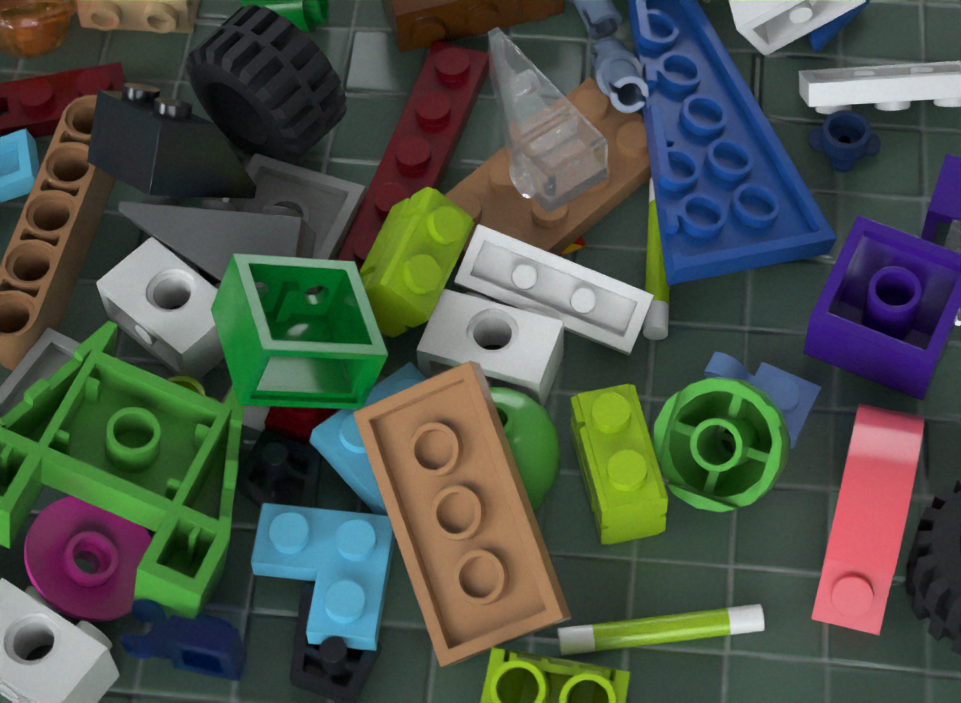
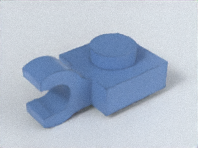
(791, 393)

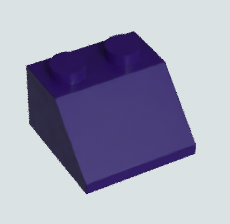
(887, 308)

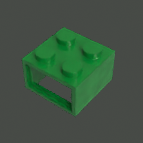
(297, 345)

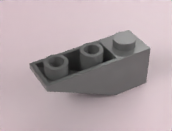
(218, 230)

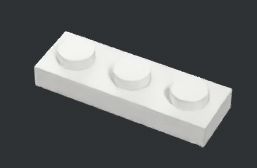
(885, 86)
(566, 291)

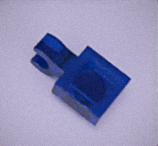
(194, 645)

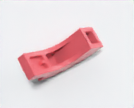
(869, 519)

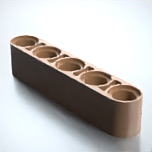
(52, 235)

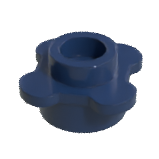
(844, 127)

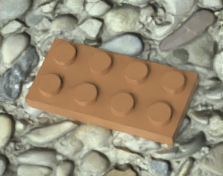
(497, 204)
(461, 515)

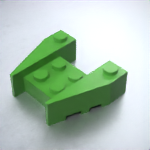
(135, 452)

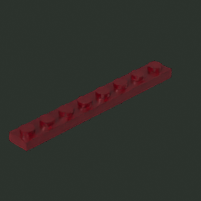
(413, 160)

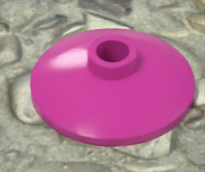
(82, 531)

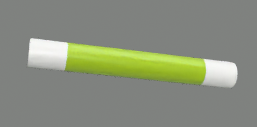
(657, 317)
(660, 629)

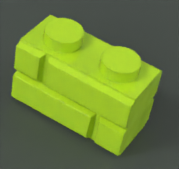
(413, 259)
(618, 464)

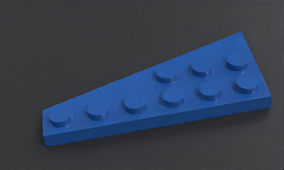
(716, 165)

